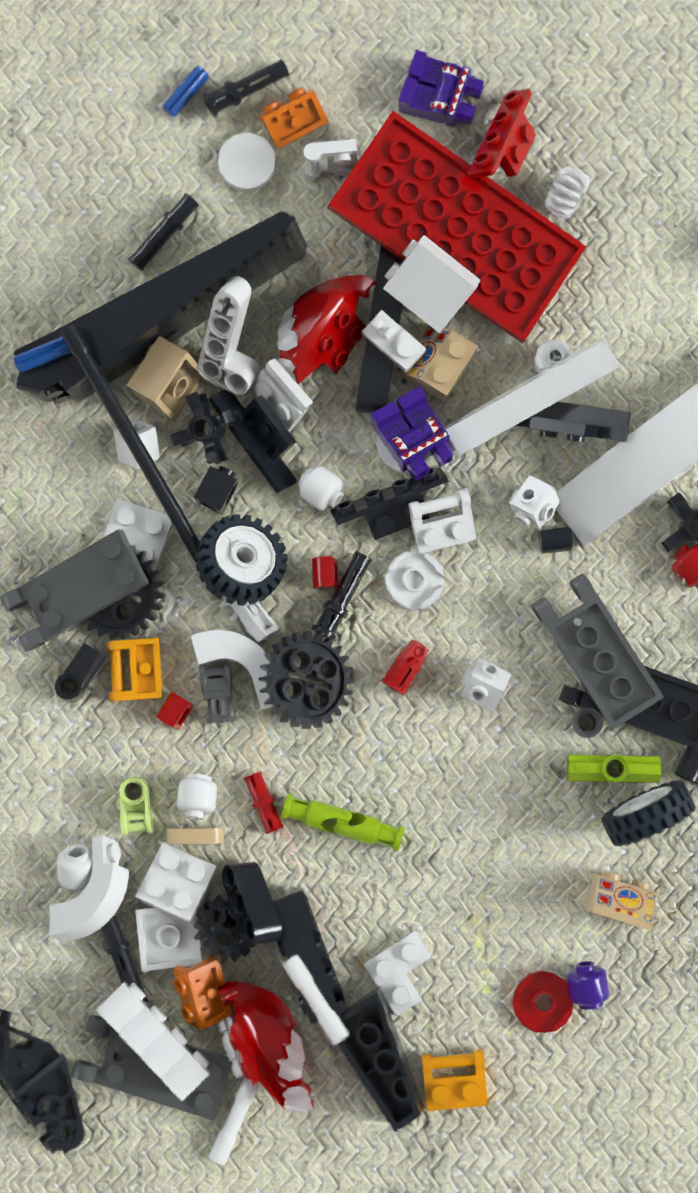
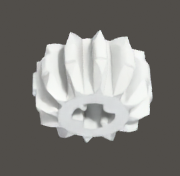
(567, 192)

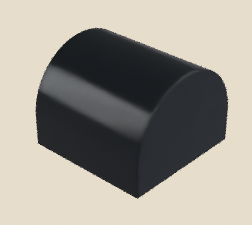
(555, 540)

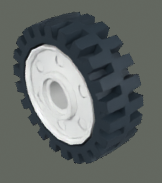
(227, 574)
(648, 813)

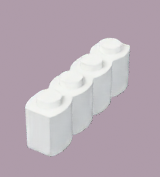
(153, 1041)

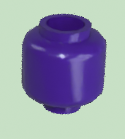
(588, 985)

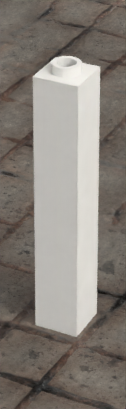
(531, 396)

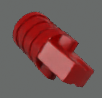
(405, 667)

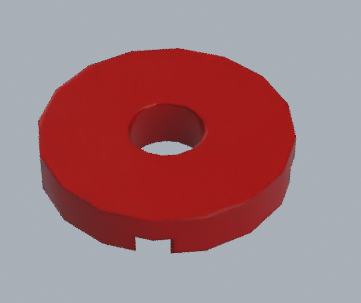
(524, 998)

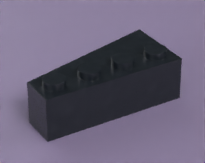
(302, 938)
(379, 1059)

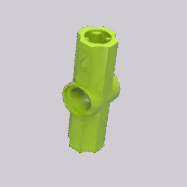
(633, 768)

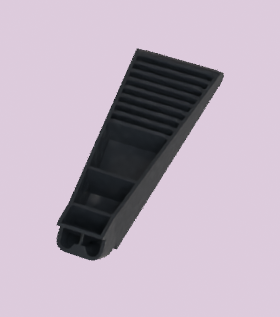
(164, 308)

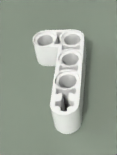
(218, 358)

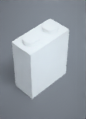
(430, 283)

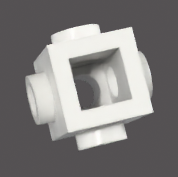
(534, 503)
(484, 684)

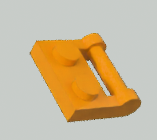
(144, 669)
(454, 1090)

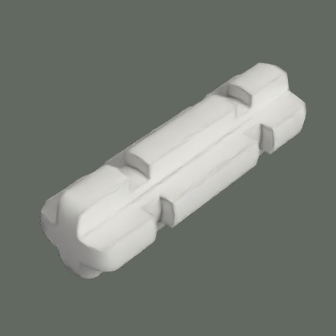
(233, 1056)

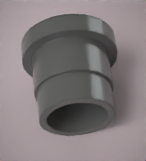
(597, 722)

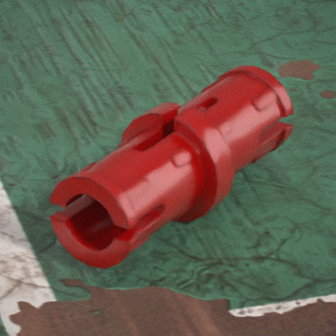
(263, 802)

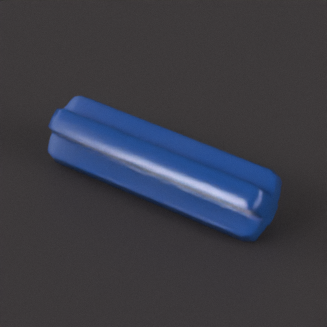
(185, 91)
(41, 354)

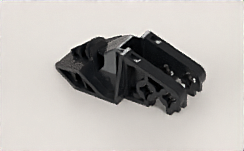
(34, 1073)

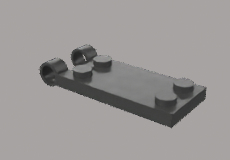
(78, 588)
(600, 655)
(138, 1079)

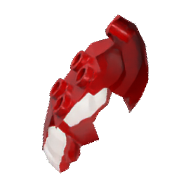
(322, 326)
(268, 1044)

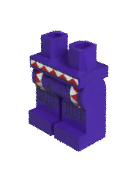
(438, 90)
(412, 433)

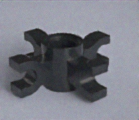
(200, 407)
(684, 512)

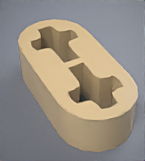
(195, 835)

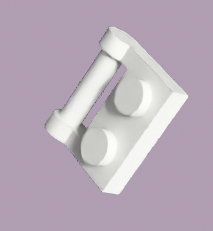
(340, 158)
(444, 529)

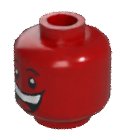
(686, 565)

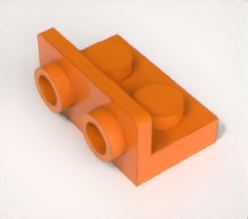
(293, 117)
(199, 994)

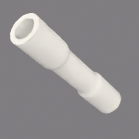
(326, 1016)
(227, 1136)

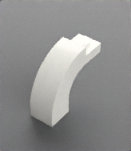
(231, 646)
(98, 900)

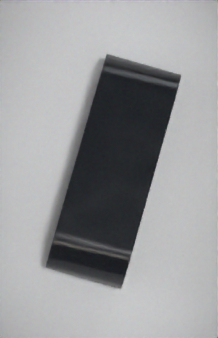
(251, 903)

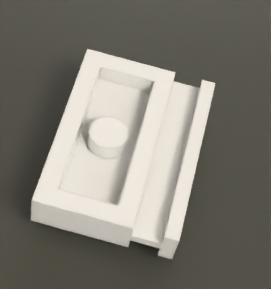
(282, 393)

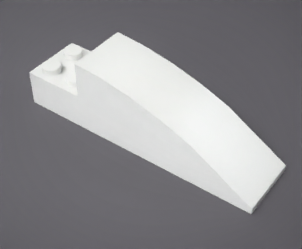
(632, 470)

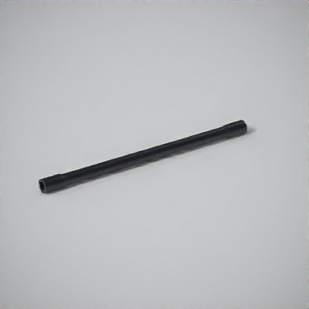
(80, 349)

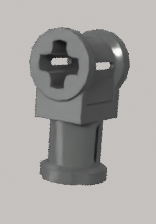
(217, 690)

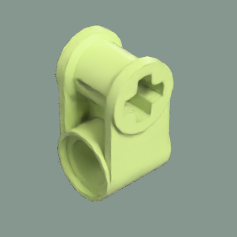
(135, 808)

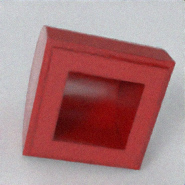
(324, 573)
(174, 711)

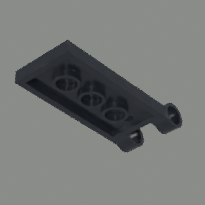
(671, 717)

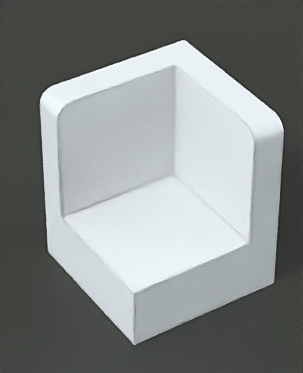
(149, 438)

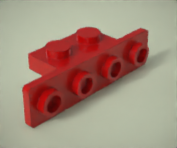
(506, 139)

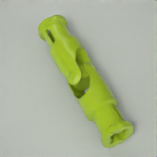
(365, 828)

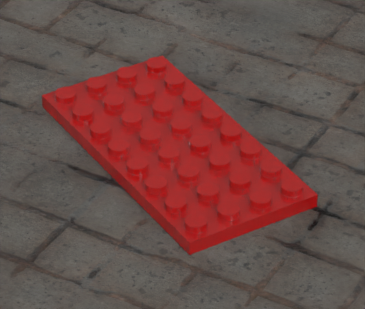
(418, 187)

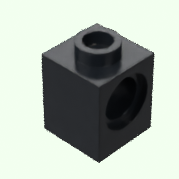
(217, 489)

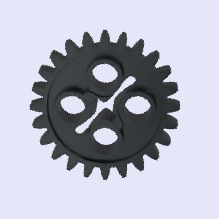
(112, 620)
(300, 707)

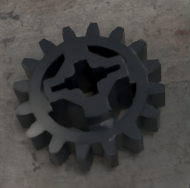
(216, 937)

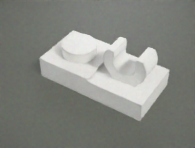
(394, 341)
(255, 619)

